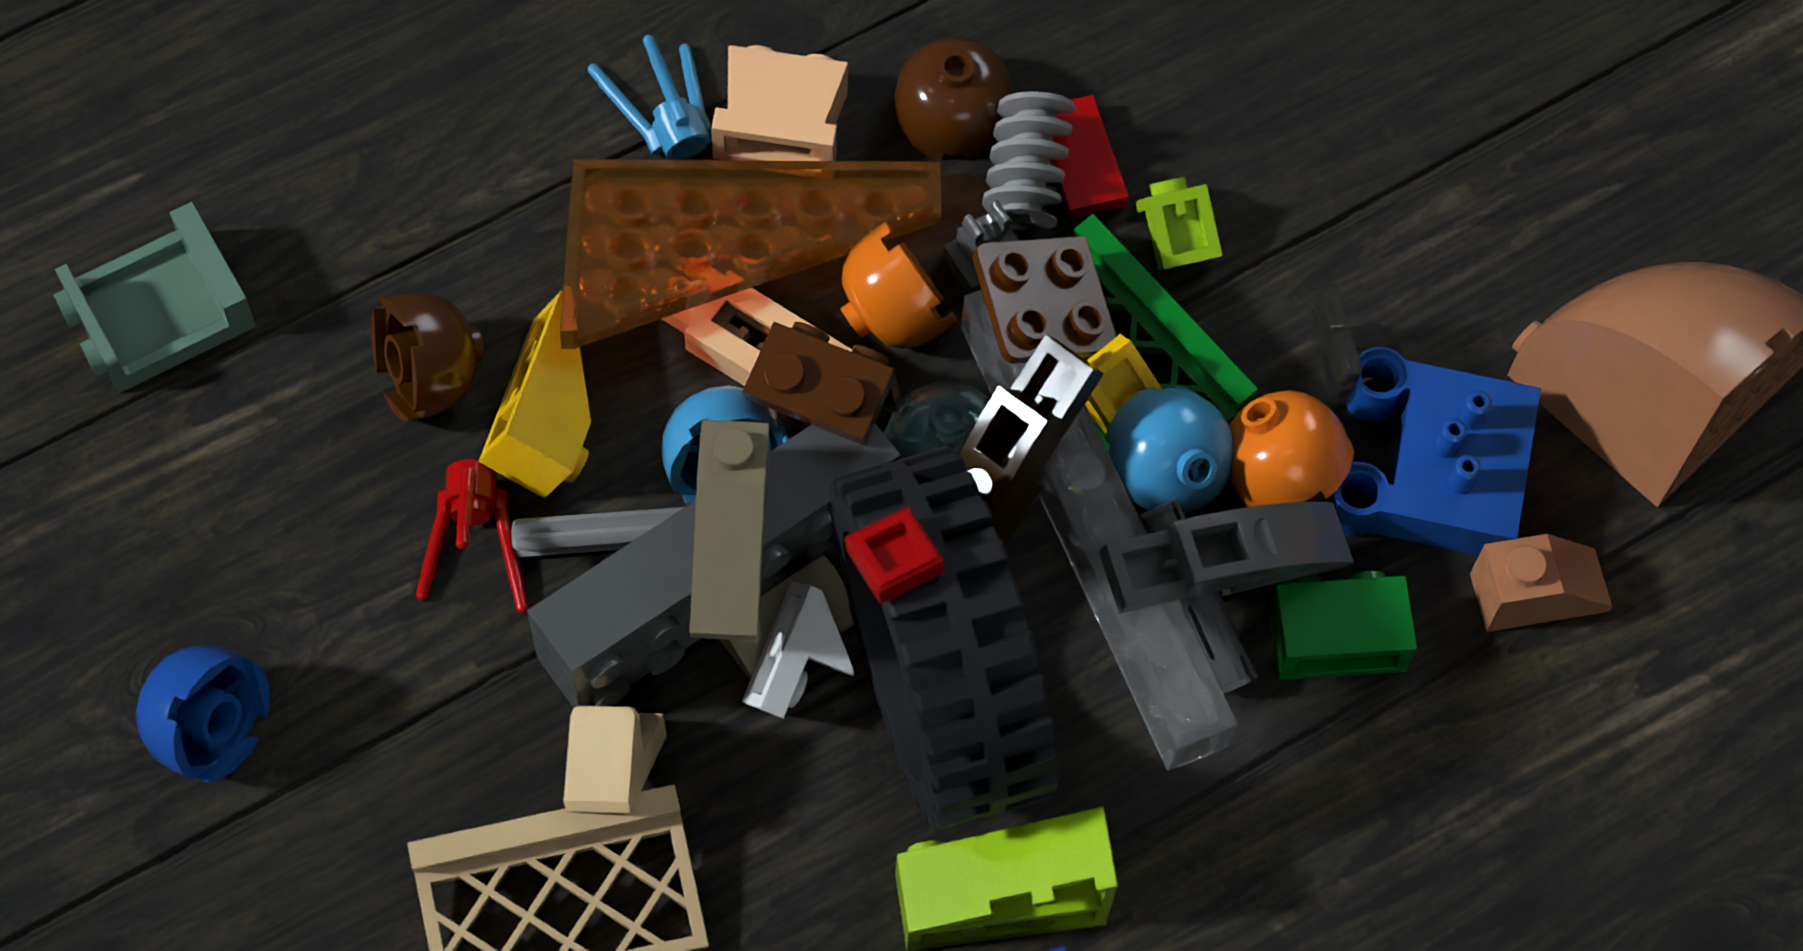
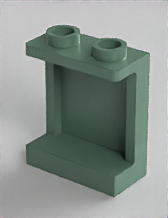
(156, 304)

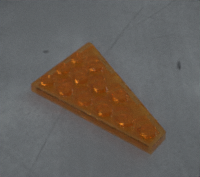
(693, 231)

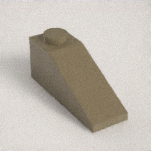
(729, 529)

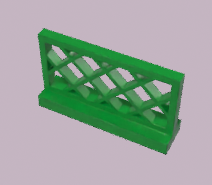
(1165, 325)

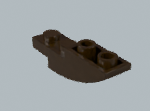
(1024, 428)

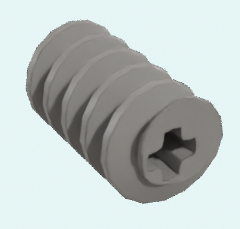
(1024, 157)

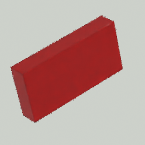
(1091, 171)

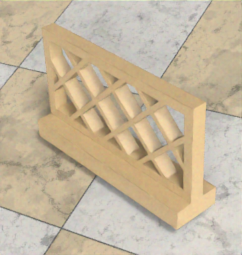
(553, 836)

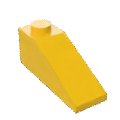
(543, 411)

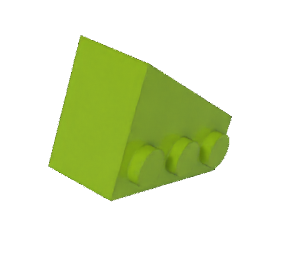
(1007, 882)

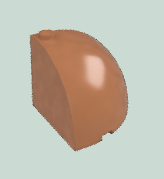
(1664, 365)

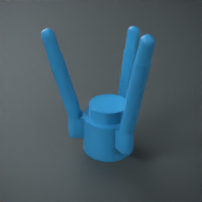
(678, 127)

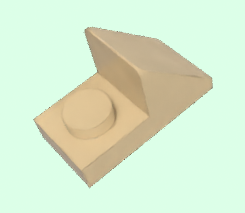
(610, 757)

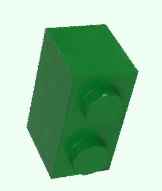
(1342, 626)

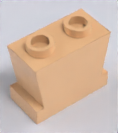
(779, 106)

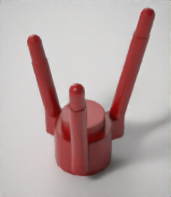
(469, 500)

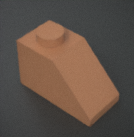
(1537, 582)

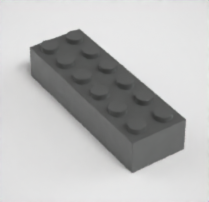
(636, 604)

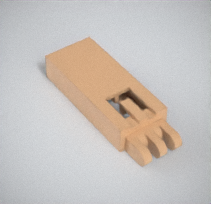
(724, 345)

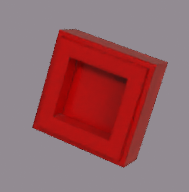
(894, 555)

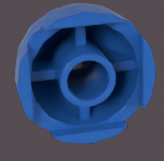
(201, 710)

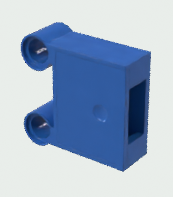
(1454, 458)

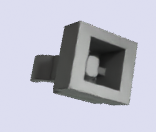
(988, 228)

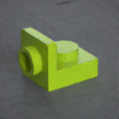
(1180, 223)

